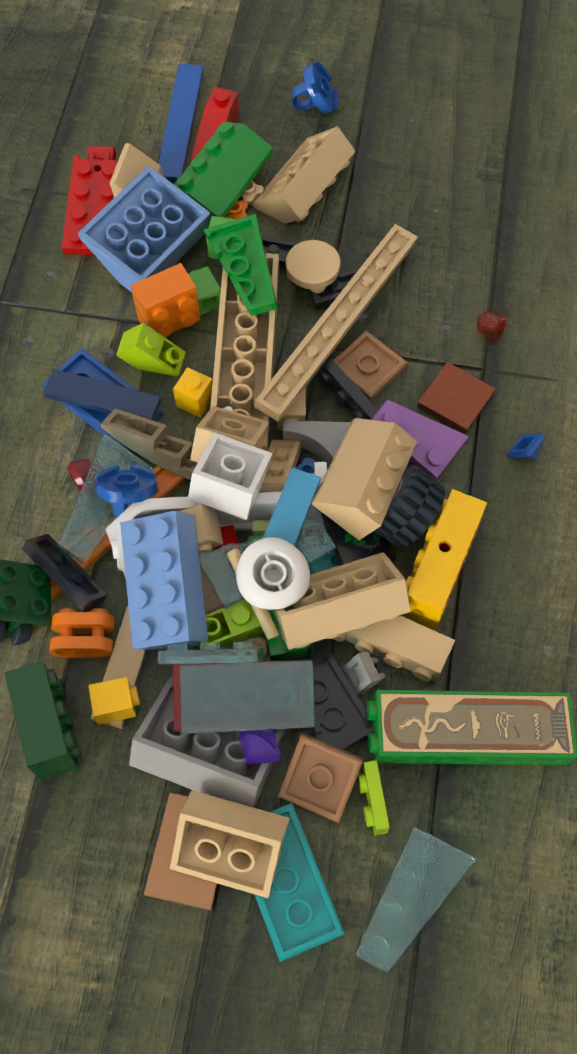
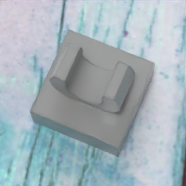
(362, 672)

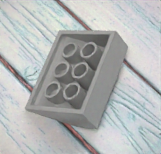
(198, 761)

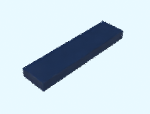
(100, 395)

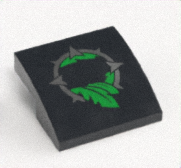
(351, 549)

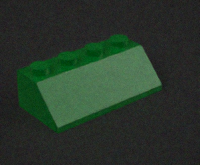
(224, 168)

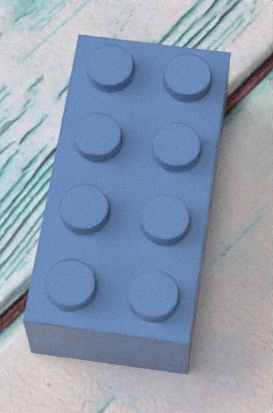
(163, 580)

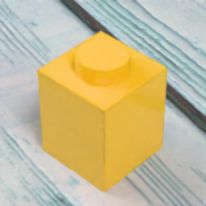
(193, 392)
(113, 700)

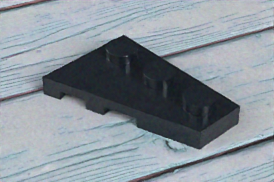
(337, 708)

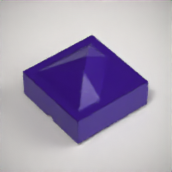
(259, 746)

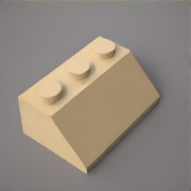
(228, 843)

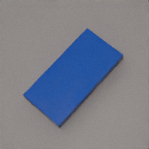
(87, 366)

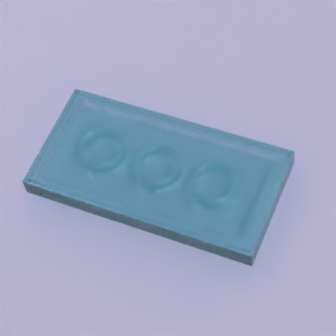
(246, 696)

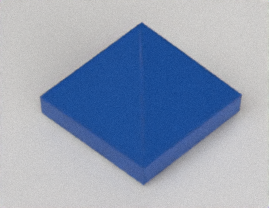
(527, 446)

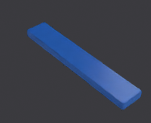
(180, 121)

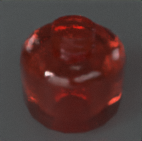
(491, 324)

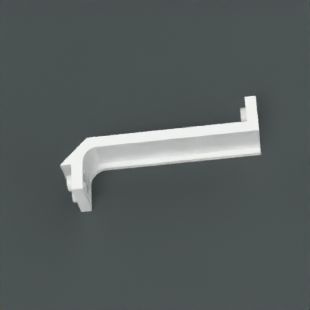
(262, 510)

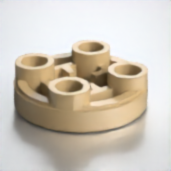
(313, 265)

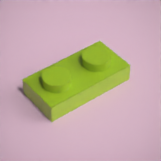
(375, 812)

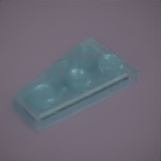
(211, 653)

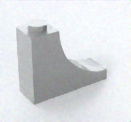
(317, 436)

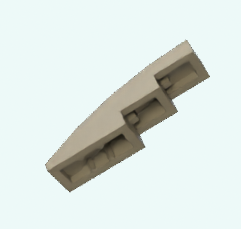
(151, 441)

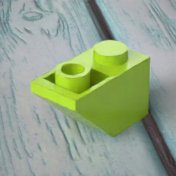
(150, 351)
(233, 625)

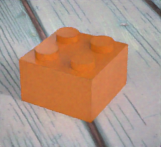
(166, 300)

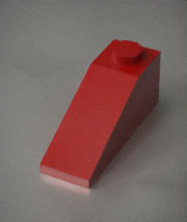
(220, 108)

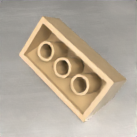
(305, 176)
(364, 475)
(344, 601)

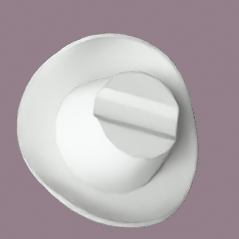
(272, 574)

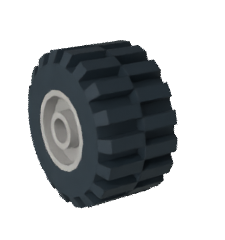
(412, 508)

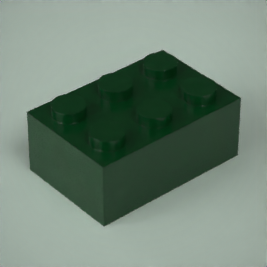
(43, 720)

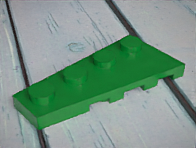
(245, 262)

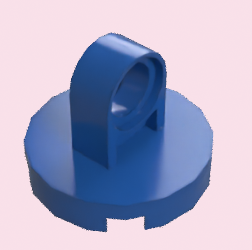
(317, 88)
(126, 486)

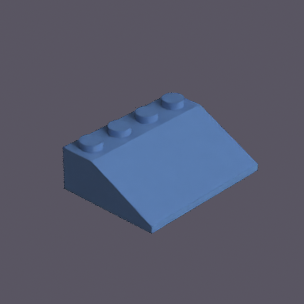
(145, 228)

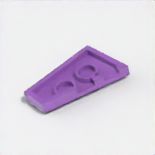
(435, 441)

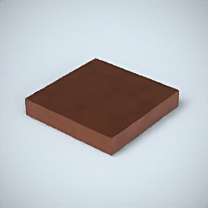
(456, 397)

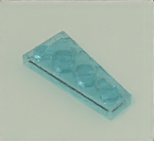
(92, 513)

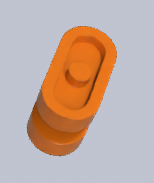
(71, 622)

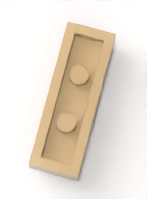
(284, 457)

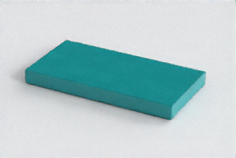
(299, 905)

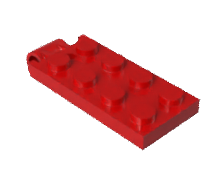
(87, 194)

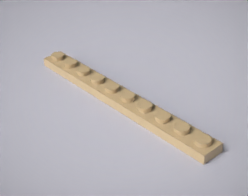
(334, 324)

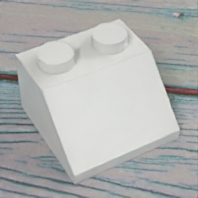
(229, 476)

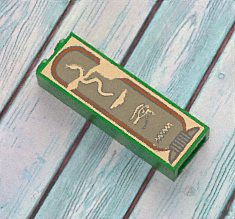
(471, 727)

